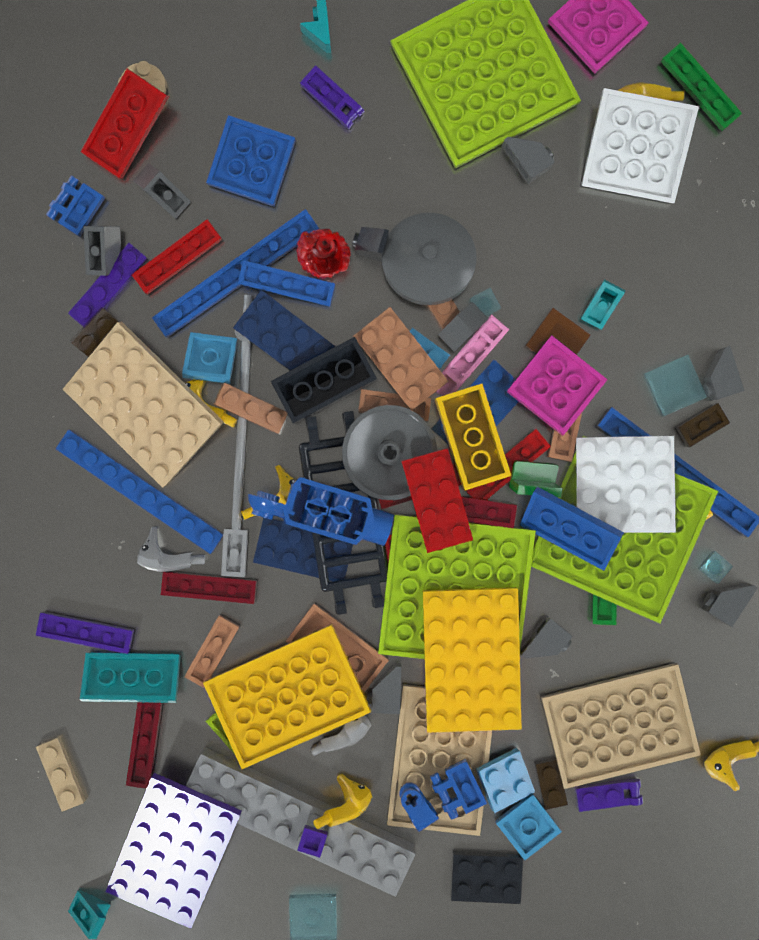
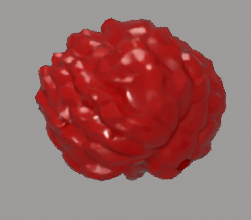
(321, 257)

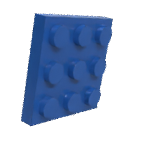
(251, 161)

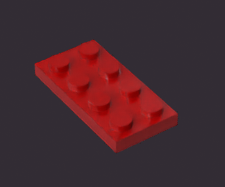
(124, 123)
(437, 500)

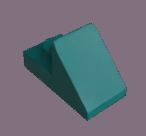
(319, 28)
(602, 304)
(89, 913)

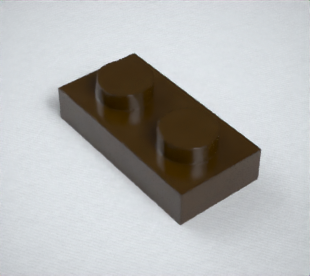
(94, 331)
(703, 425)
(550, 784)

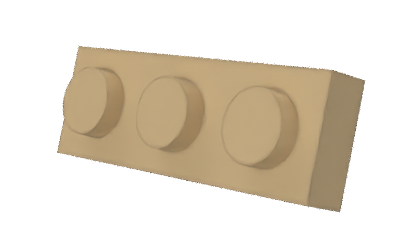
(60, 773)

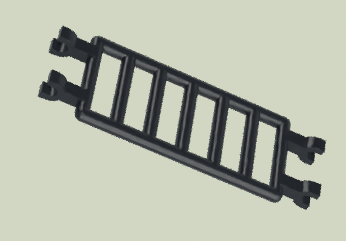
(319, 540)

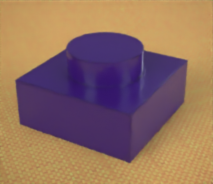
(312, 841)

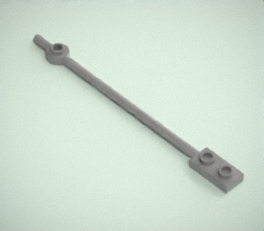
(236, 539)

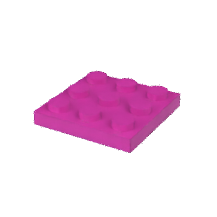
(597, 28)
(557, 385)

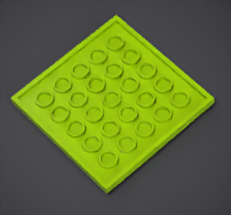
(484, 74)
(492, 560)
(643, 564)

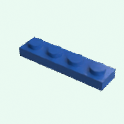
(286, 283)

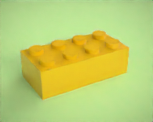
(472, 437)

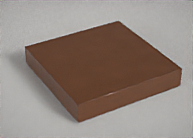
(561, 329)

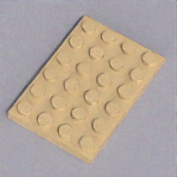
(142, 404)
(620, 725)
(423, 754)

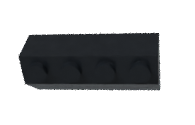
(324, 380)

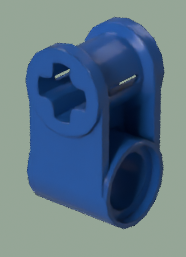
(419, 808)

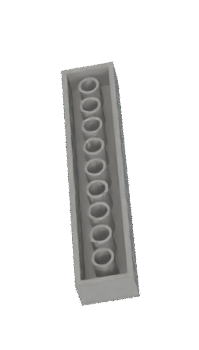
(283, 812)

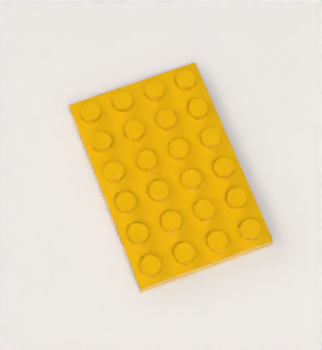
(472, 659)
(287, 696)

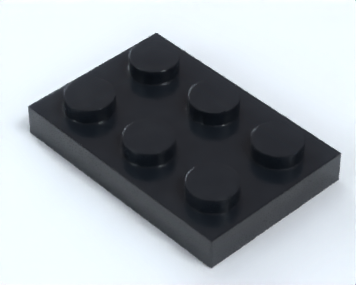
(486, 877)

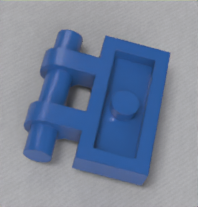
(80, 210)
(465, 786)

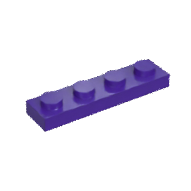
(108, 287)
(85, 632)

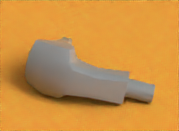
(154, 559)
(350, 735)

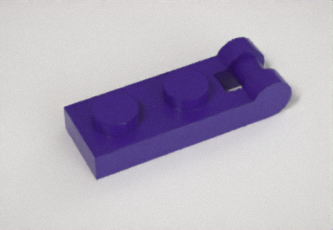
(331, 96)
(608, 794)

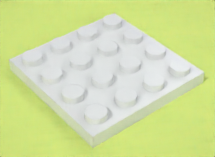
(639, 145)
(628, 482)

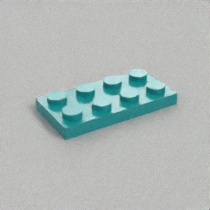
(130, 677)

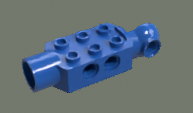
(326, 512)

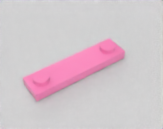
(472, 354)

